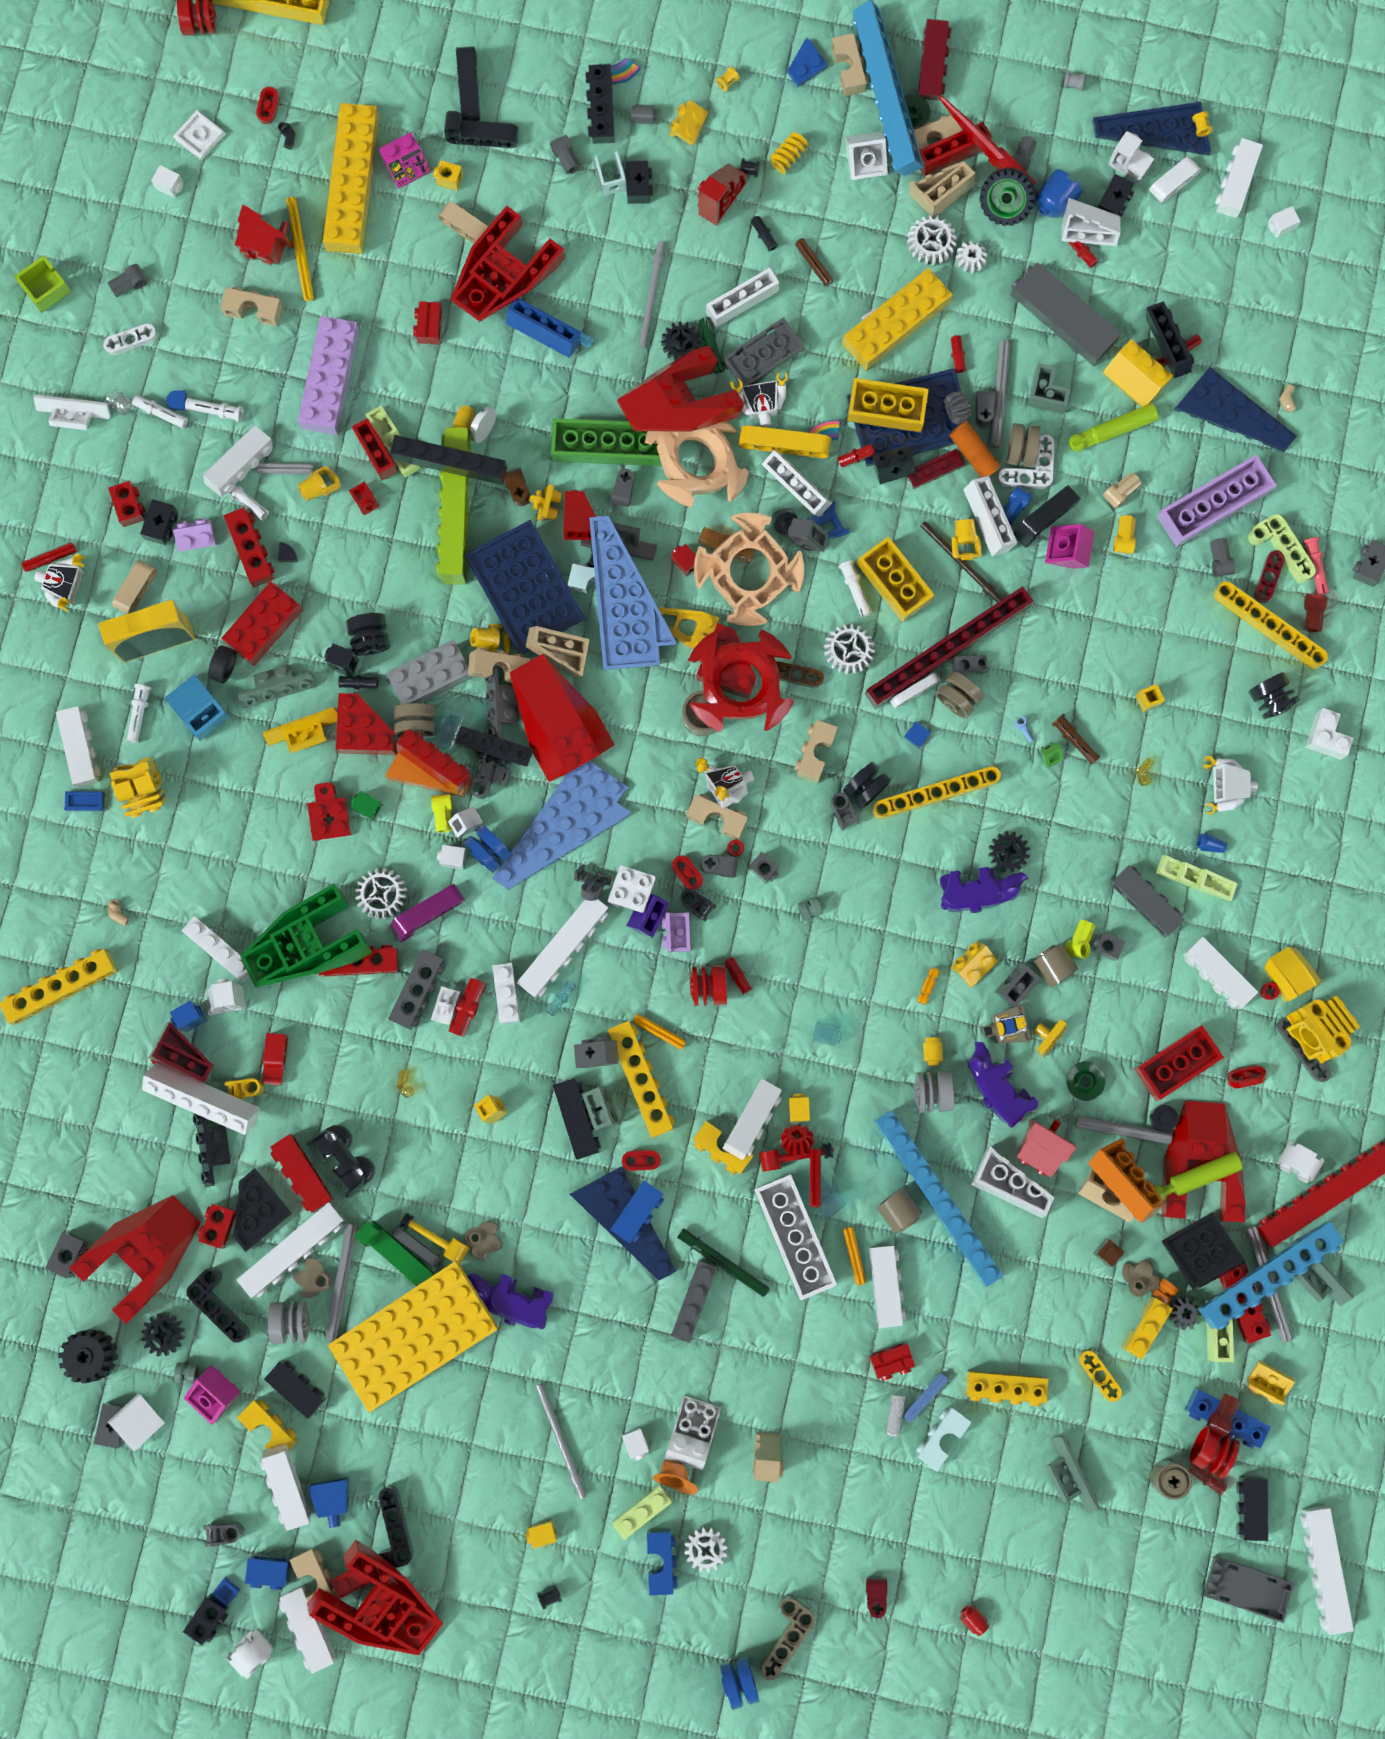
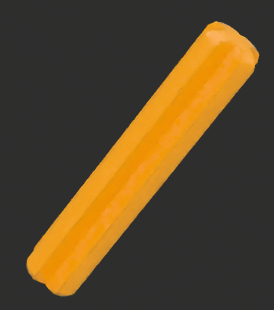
(659, 1031)
(854, 1256)

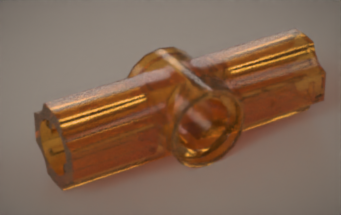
(713, 539)

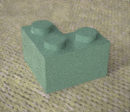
(1045, 394)

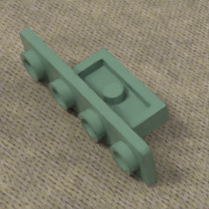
(274, 685)
(1321, 1281)
(1069, 1477)

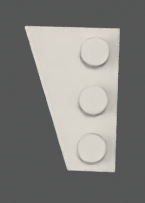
(1089, 224)
(224, 997)

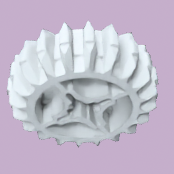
(938, 251)
(841, 645)
(373, 897)

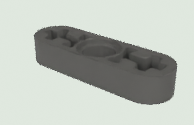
(416, 1246)

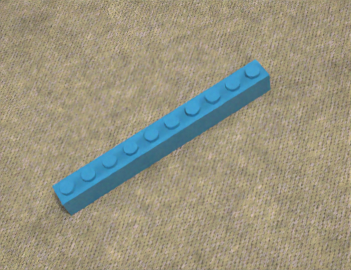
(887, 88)
(938, 1199)

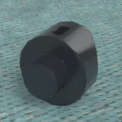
(782, 520)
(1163, 1118)

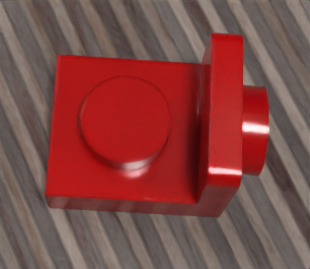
(364, 498)

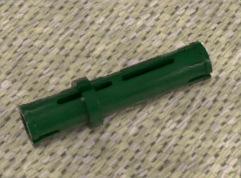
(709, 338)

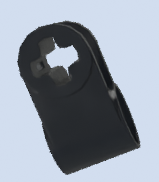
(698, 904)

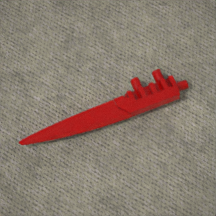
(997, 155)

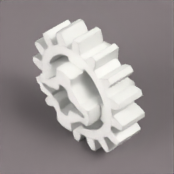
(697, 1542)

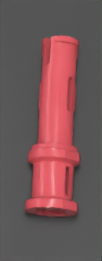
(1315, 556)

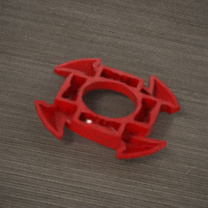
(758, 654)

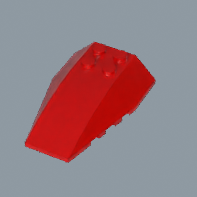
(557, 719)

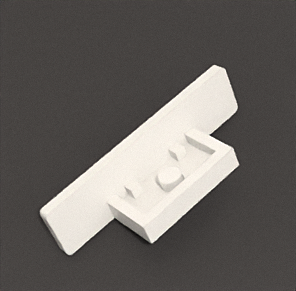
(71, 412)

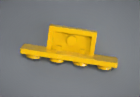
(302, 732)

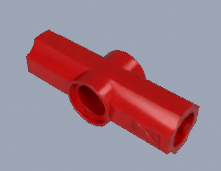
(467, 1007)

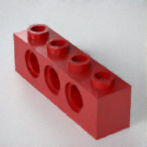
(256, 575)
(389, 964)

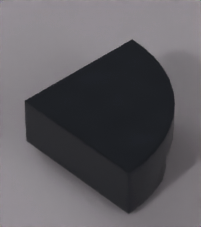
(286, 553)

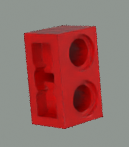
(123, 505)
(222, 1228)

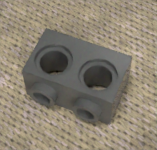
(808, 535)

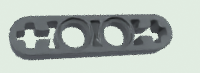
(1301, 1056)

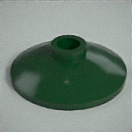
(920, 108)
(1095, 1079)

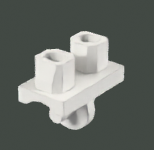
(445, 1005)

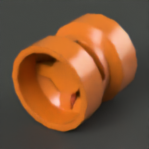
(1165, 1291)

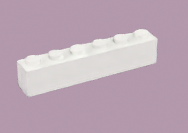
(562, 946)
(200, 1098)
(291, 1250)
(1327, 1570)

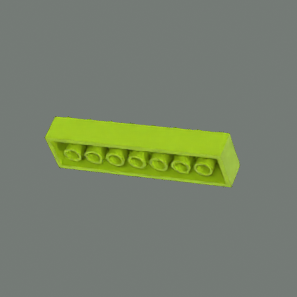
(453, 514)

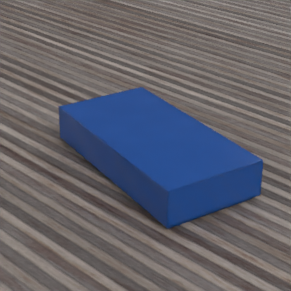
(84, 801)

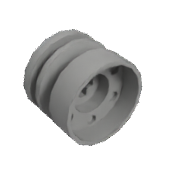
(934, 1091)
(284, 1322)

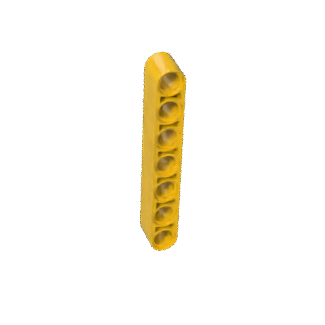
(1280, 625)
(943, 787)

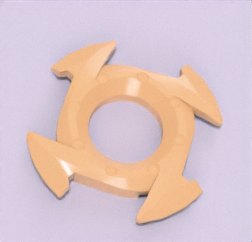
(683, 485)
(719, 561)

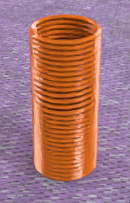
(971, 446)

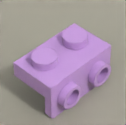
(194, 534)
(677, 932)

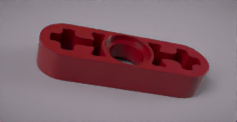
(1270, 590)

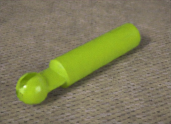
(1114, 428)
(1201, 1175)

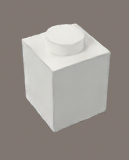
(167, 181)
(1284, 222)
(465, 822)
(452, 857)
(636, 1443)

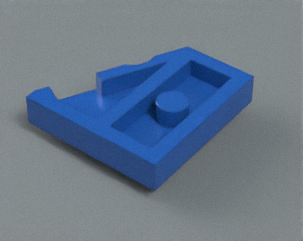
(806, 64)

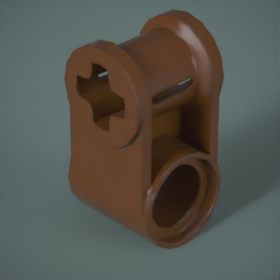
(516, 484)

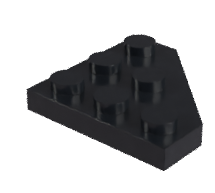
(257, 1210)

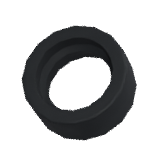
(222, 664)

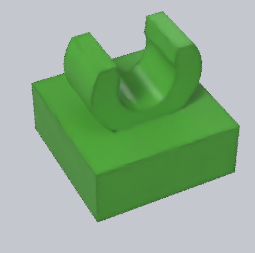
(1052, 755)

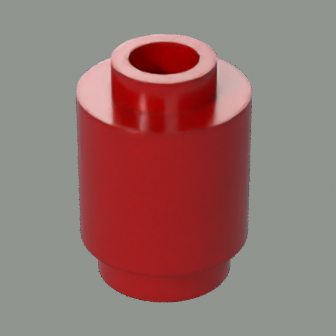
(974, 1620)

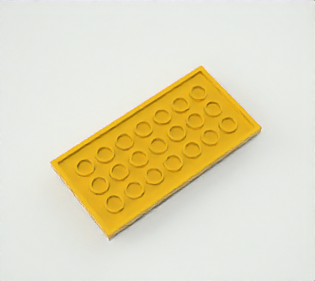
(413, 1336)

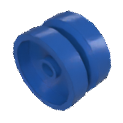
(490, 846)
(739, 1683)

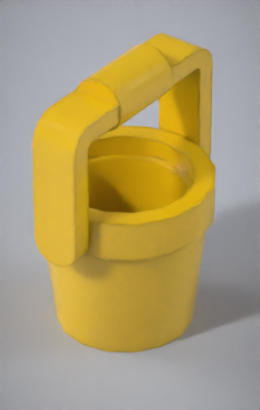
(314, 485)
(965, 534)
(490, 638)

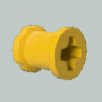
(727, 79)
(1202, 124)

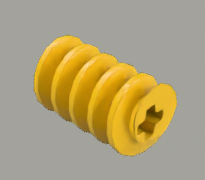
(787, 151)

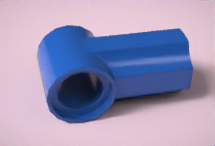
(1017, 501)

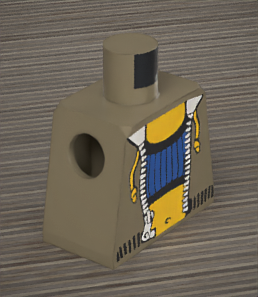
(1008, 1026)

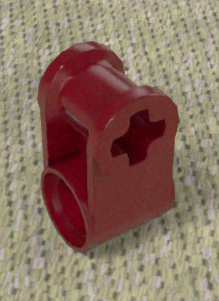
(876, 1593)

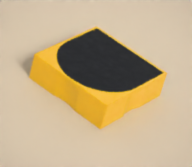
(146, 631)

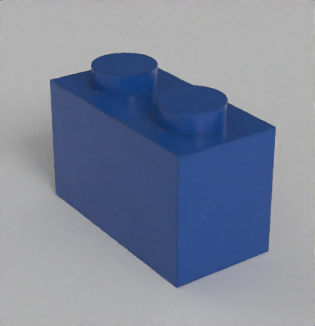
(187, 1016)
(267, 1572)

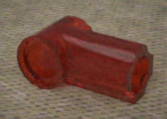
(1315, 607)
(1221, 1419)

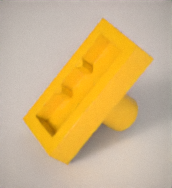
(1050, 1036)

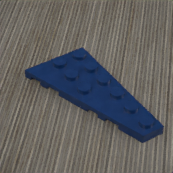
(1157, 127)
(1230, 409)
(605, 1202)

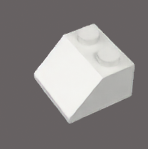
(866, 155)

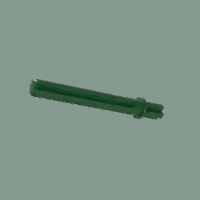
(722, 1262)

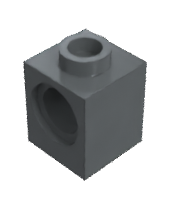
(760, 860)
(1116, 944)

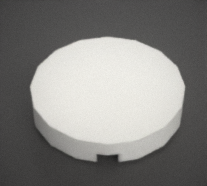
(483, 424)

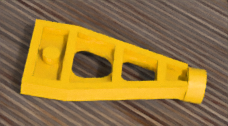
(705, 625)

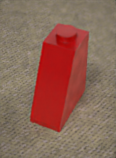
(576, 516)

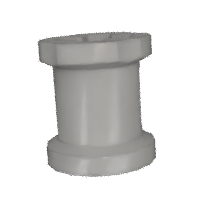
(1074, 80)

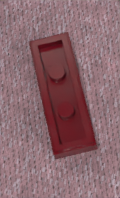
(936, 468)

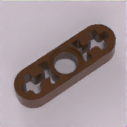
(809, 683)

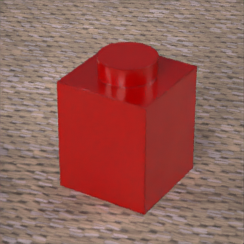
(684, 559)

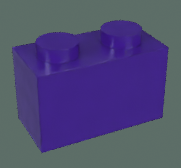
(648, 922)

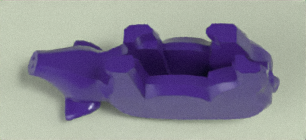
(979, 893)
(997, 1089)
(511, 1305)

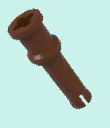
(1069, 729)

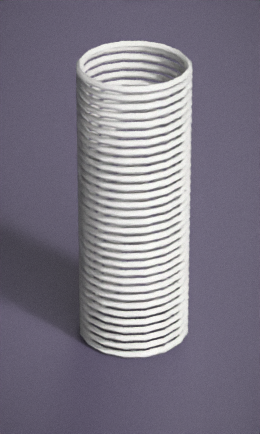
(894, 1410)

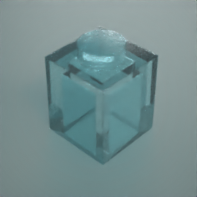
(826, 1034)

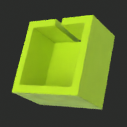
(42, 283)

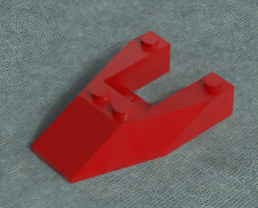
(496, 277)
(667, 404)
(1198, 1138)
(149, 1244)
(389, 1617)

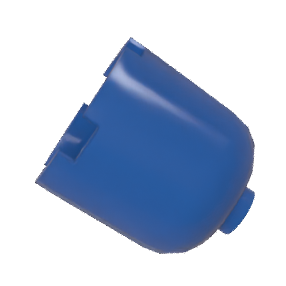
(1054, 194)

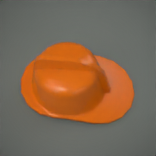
(676, 1477)

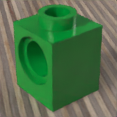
(366, 805)

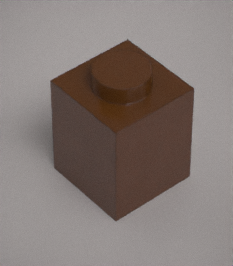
(1108, 1252)

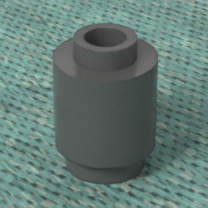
(643, 114)

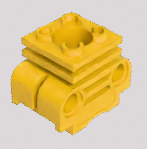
(138, 787)
(1322, 1028)

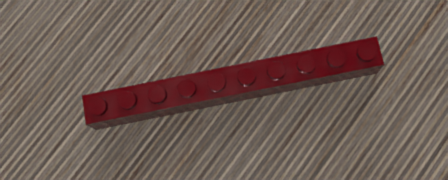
(949, 647)

